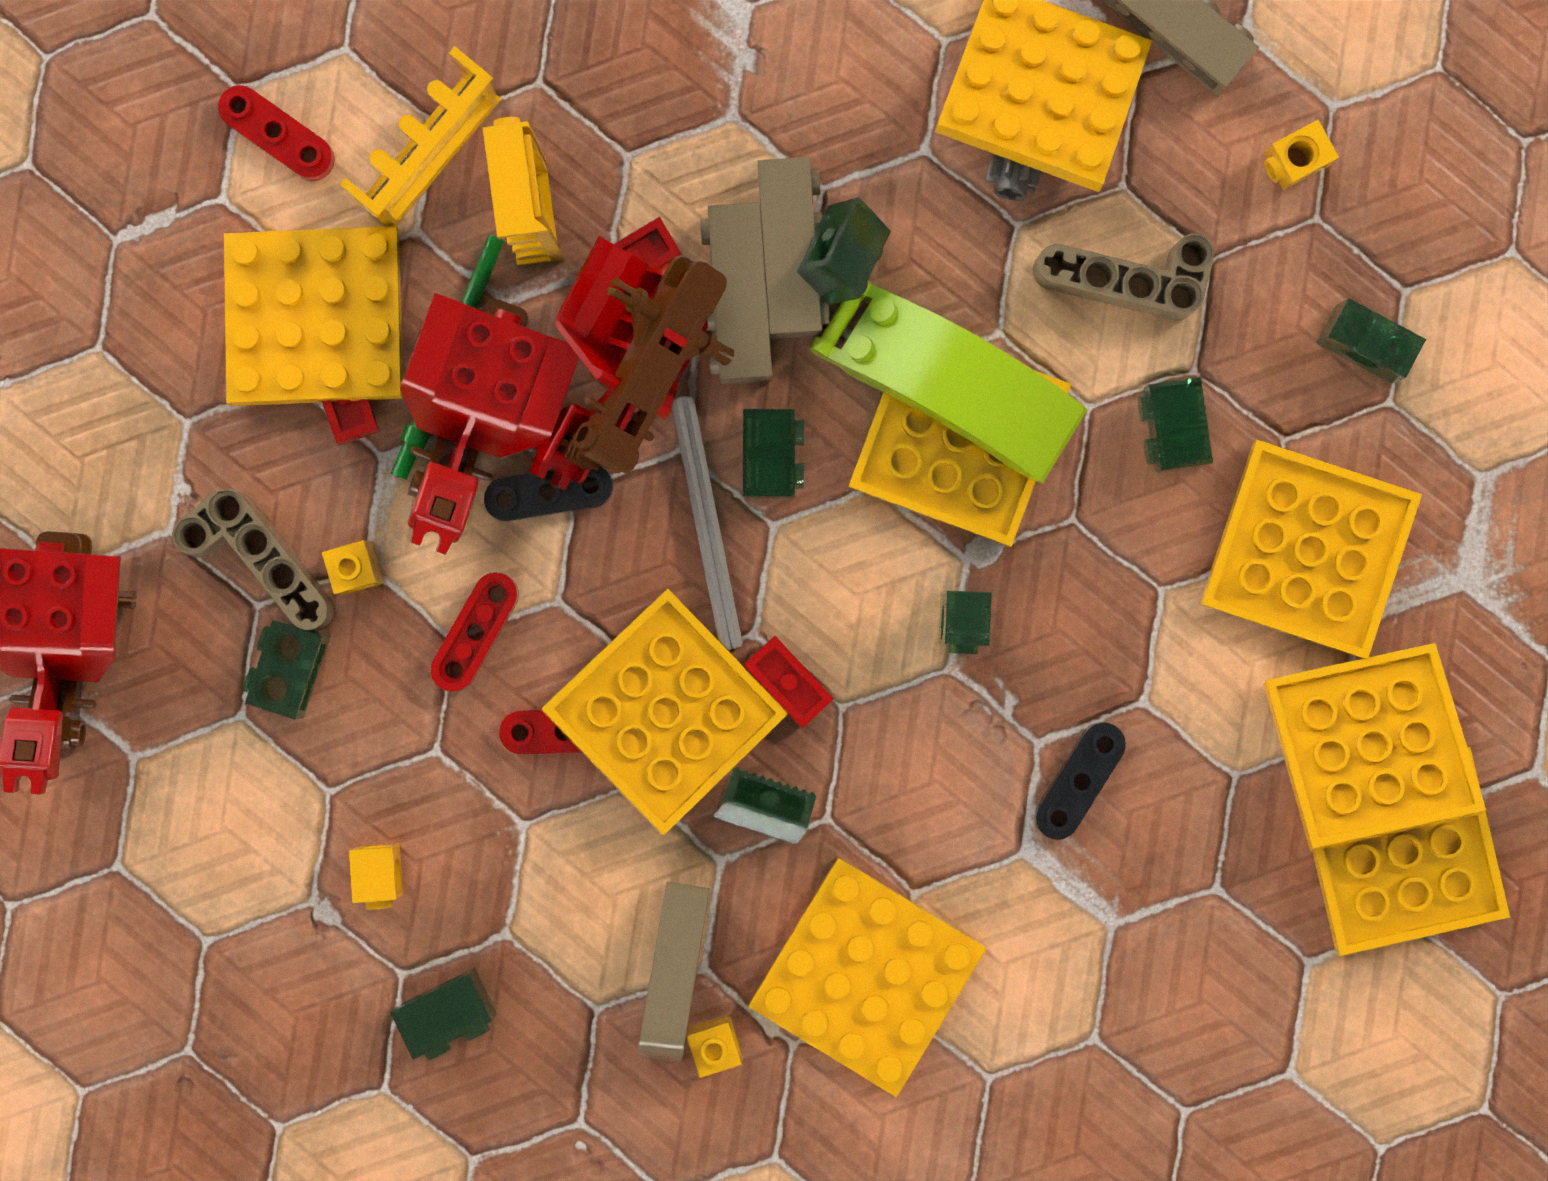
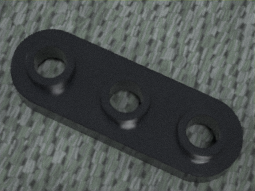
(528, 501)
(1062, 792)

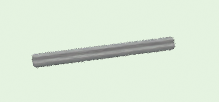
(706, 522)

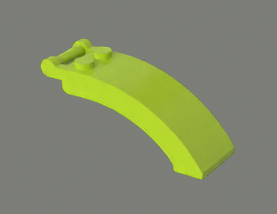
(954, 380)

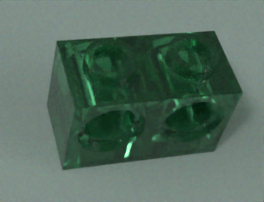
(297, 673)

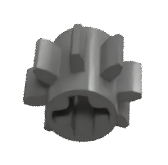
(1012, 178)

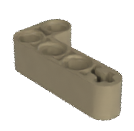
(1119, 272)
(264, 565)
(673, 972)

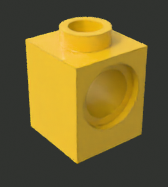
(1312, 142)
(353, 567)
(376, 875)
(714, 1045)

